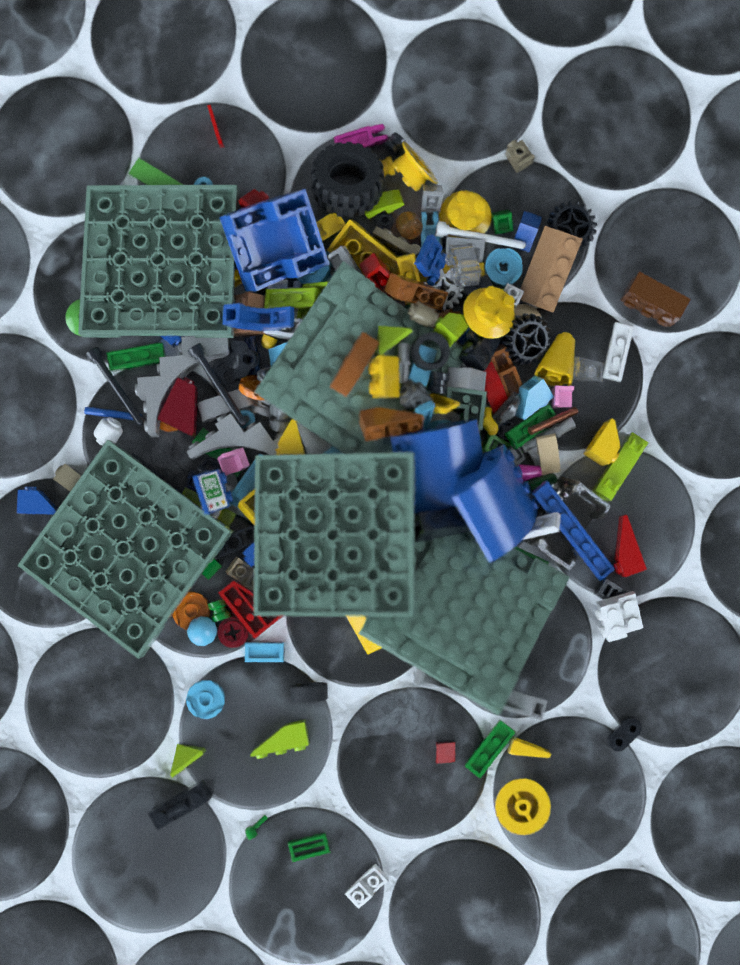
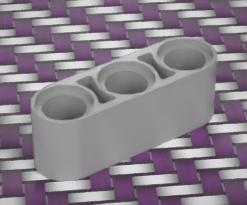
(215, 407)

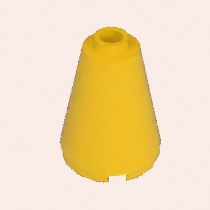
(558, 361)

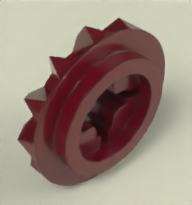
(228, 640)

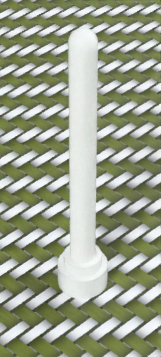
(443, 230)

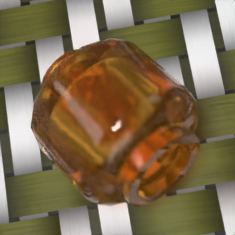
(409, 225)

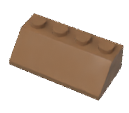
(549, 268)

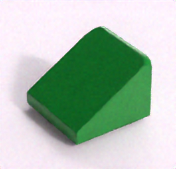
(502, 221)

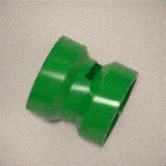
(219, 610)

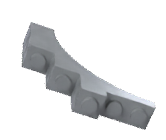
(157, 388)
(231, 436)
(516, 703)

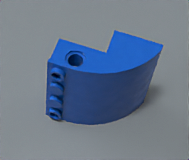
(274, 240)
(440, 459)
(497, 503)

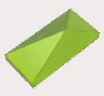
(389, 337)
(184, 757)

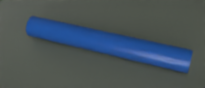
(108, 413)

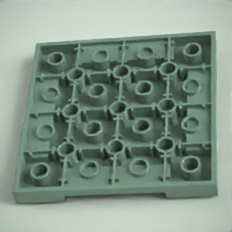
(156, 261)
(314, 353)
(334, 535)
(124, 549)
(471, 617)

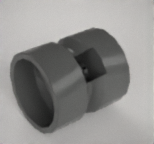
(278, 420)

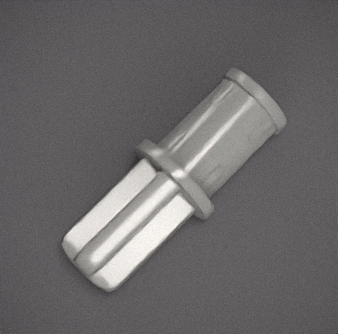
(403, 354)

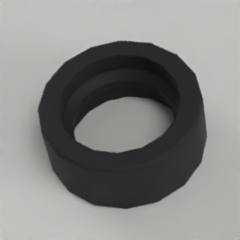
(443, 345)
(309, 692)

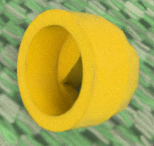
(268, 342)

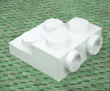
(618, 616)

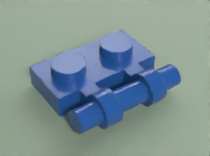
(430, 259)

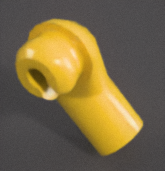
(489, 423)

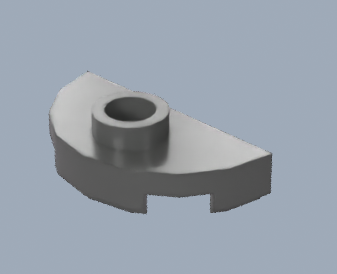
(507, 409)

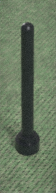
(197, 352)
(95, 356)

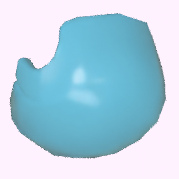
(202, 631)

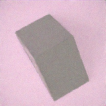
(466, 378)

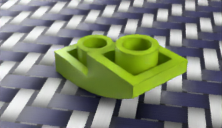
(388, 201)

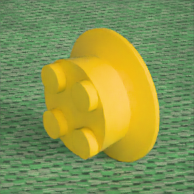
(413, 168)
(466, 212)
(489, 312)
(522, 806)

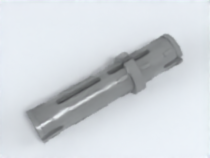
(558, 429)

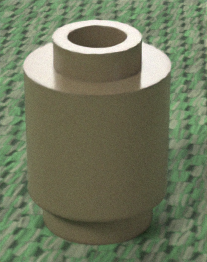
(423, 314)

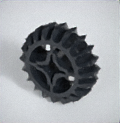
(572, 210)
(536, 327)

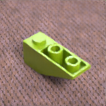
(287, 737)

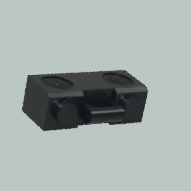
(478, 351)
(180, 805)

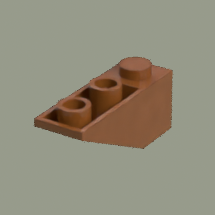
(414, 291)
(385, 422)

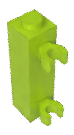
(618, 471)

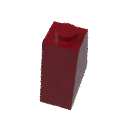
(181, 407)

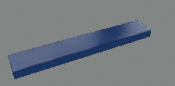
(573, 531)

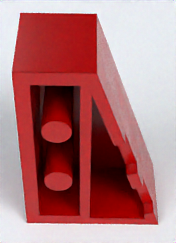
(241, 602)

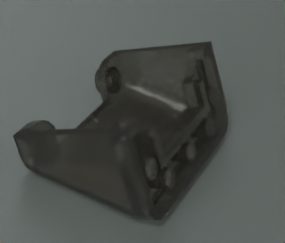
(584, 506)

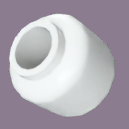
(108, 429)

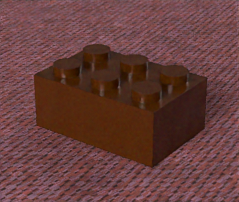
(655, 300)

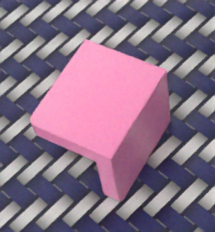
(562, 396)
(233, 461)

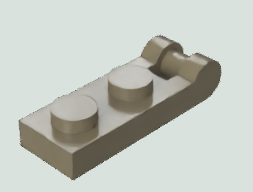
(398, 244)

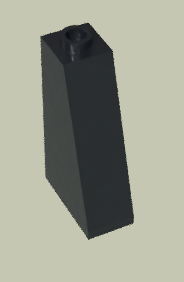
(439, 524)

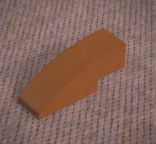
(354, 364)
(506, 370)

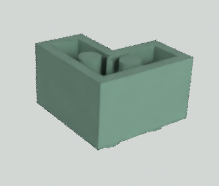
(471, 403)

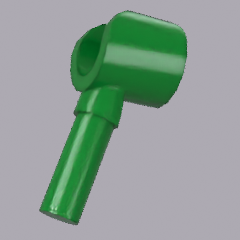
(250, 830)

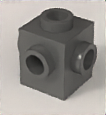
(413, 392)

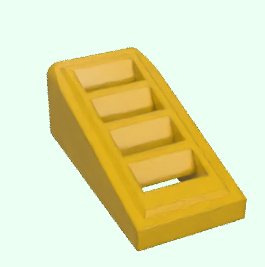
(443, 404)
(524, 748)

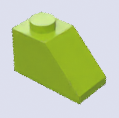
(451, 327)

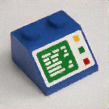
(213, 491)

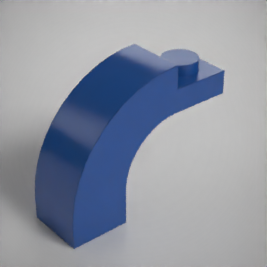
(258, 319)

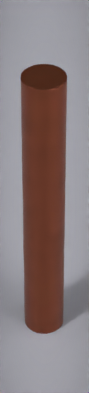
(553, 420)

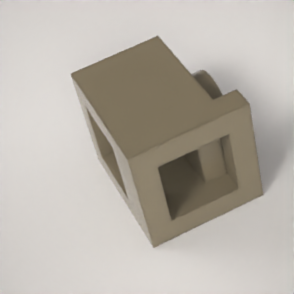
(518, 161)

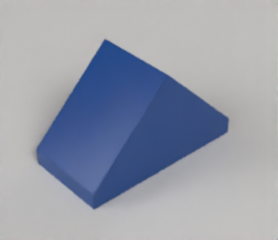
(528, 229)

